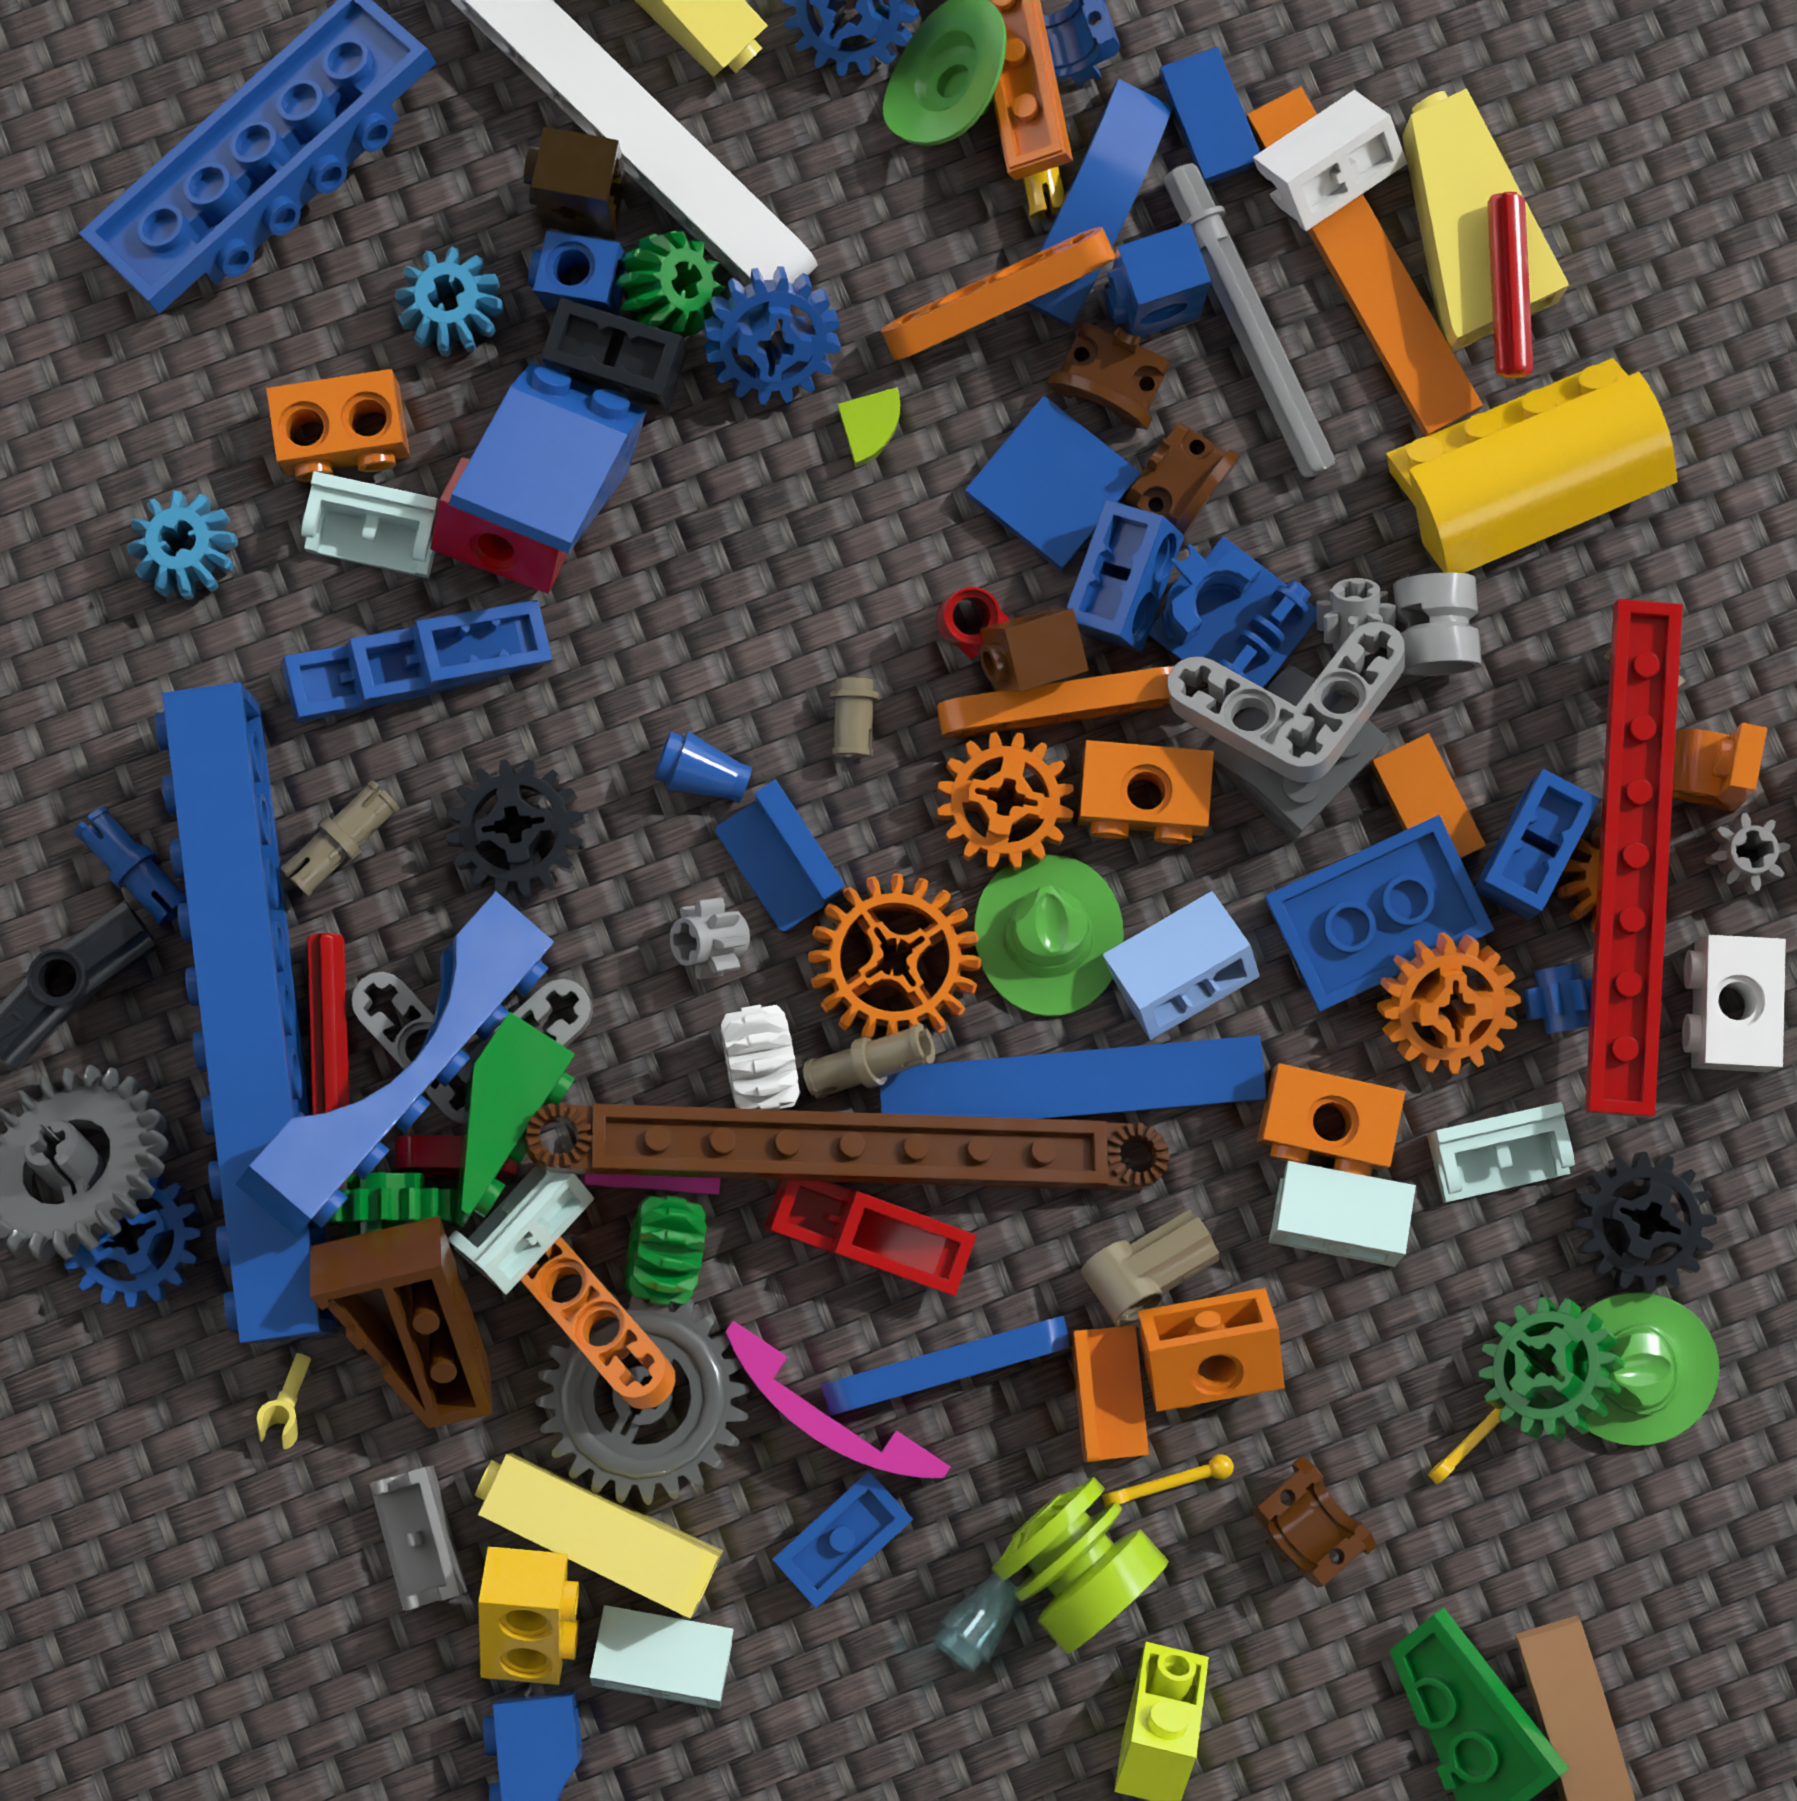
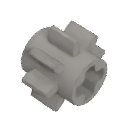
(1350, 606)
(1753, 838)
(709, 938)

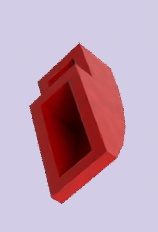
(871, 1232)

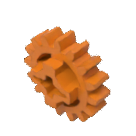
(1034, 810)
(1469, 1020)

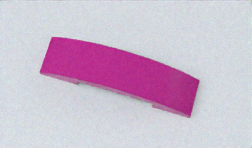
(764, 1363)

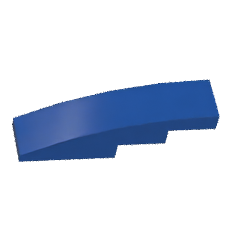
(416, 660)

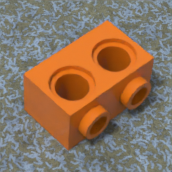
(338, 406)

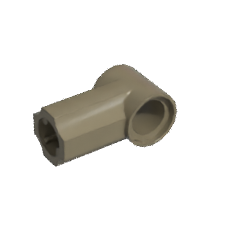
(1139, 1273)

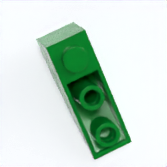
(503, 1091)

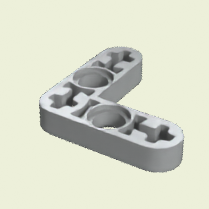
(1289, 723)
(407, 1001)

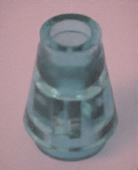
(977, 1623)

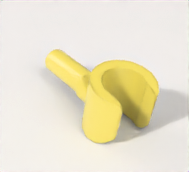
(282, 1409)

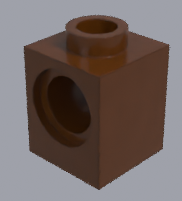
(1032, 650)

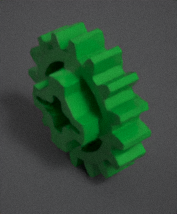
(391, 1201)
(1570, 1346)

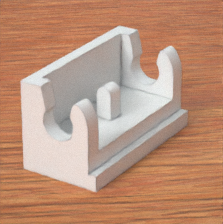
(1331, 159)

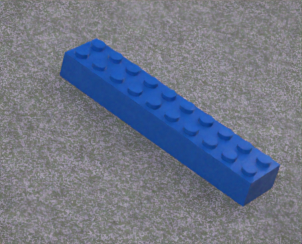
(243, 993)

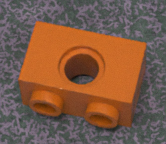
(1179, 774)
(1368, 1111)
(1211, 1349)

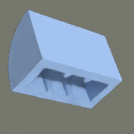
(1182, 965)

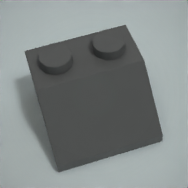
(1284, 801)

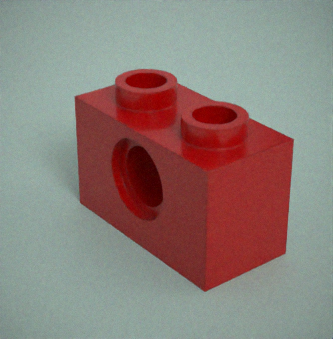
(493, 546)

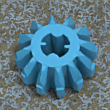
(427, 313)
(179, 524)

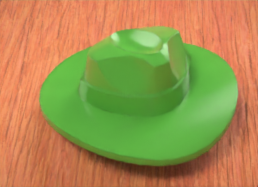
(946, 73)
(1047, 935)
(1665, 1374)

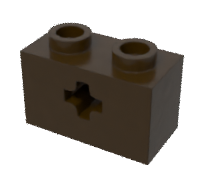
(576, 182)

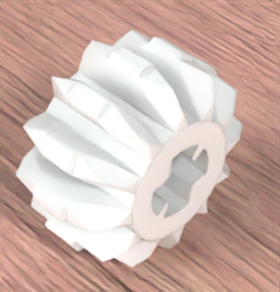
(760, 1058)

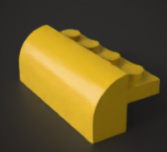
(1536, 466)

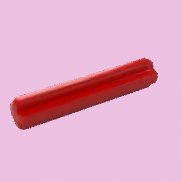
(1510, 285)
(327, 1022)

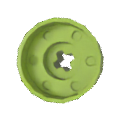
(1079, 1565)

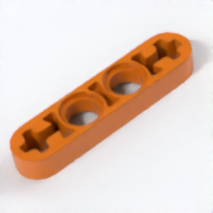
(998, 293)
(1055, 703)
(587, 1308)

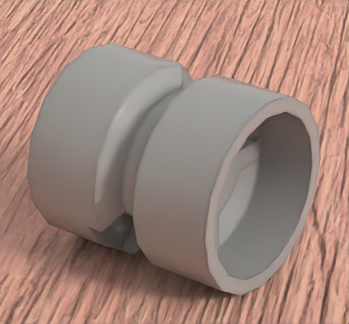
(1437, 623)

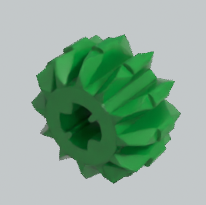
(669, 283)
(665, 1250)

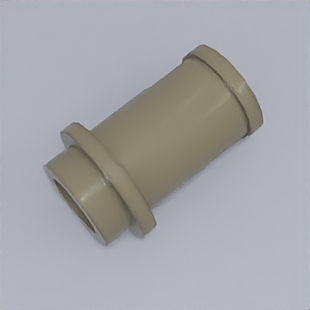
(853, 717)

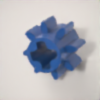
(1560, 998)

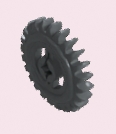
(51, 1146)
(614, 1454)

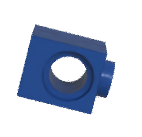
(565, 251)

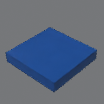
(1051, 483)

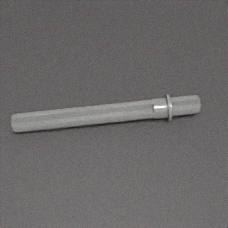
(1250, 321)

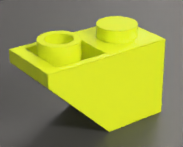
(1162, 1724)

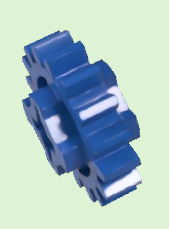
(872, 20)
(751, 318)
(145, 1262)

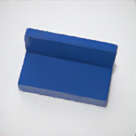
(780, 858)

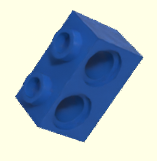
(1124, 575)
(1536, 844)

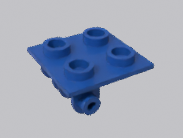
(1247, 632)

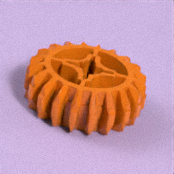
(863, 914)

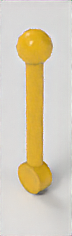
(1448, 1464)
(1219, 1467)

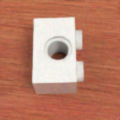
(1755, 971)

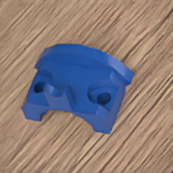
(1078, 42)
(1232, 572)

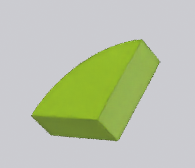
(870, 423)

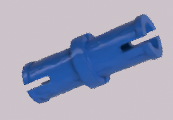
(131, 865)

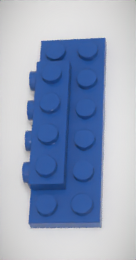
(262, 154)

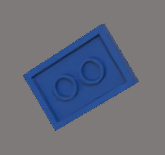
(1373, 906)

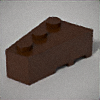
(411, 1314)

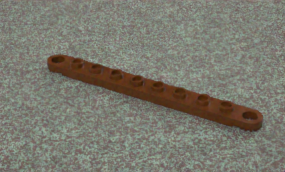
(845, 1147)

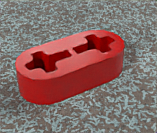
(436, 1157)

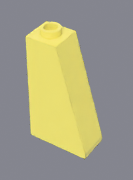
(710, 30)
(1452, 176)
(598, 1533)

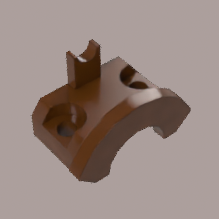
(1112, 373)
(1180, 478)
(1311, 1525)

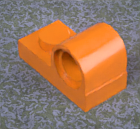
(1717, 766)

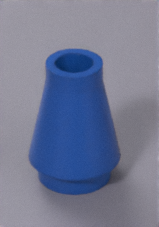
(700, 769)

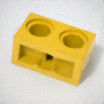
(526, 1615)

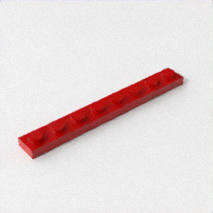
(1633, 859)

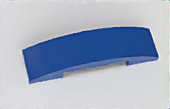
(1105, 185)

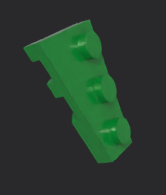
(1476, 1724)

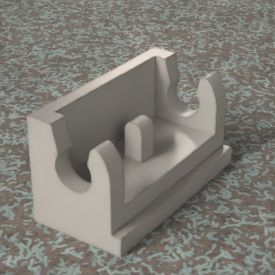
(418, 1538)

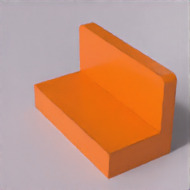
(1109, 1393)

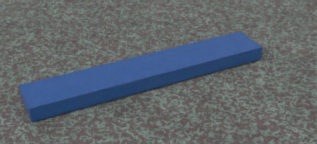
(1084, 1081)

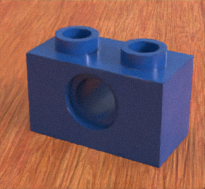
(1157, 282)

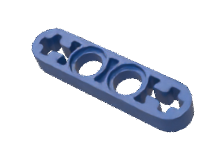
(946, 1365)

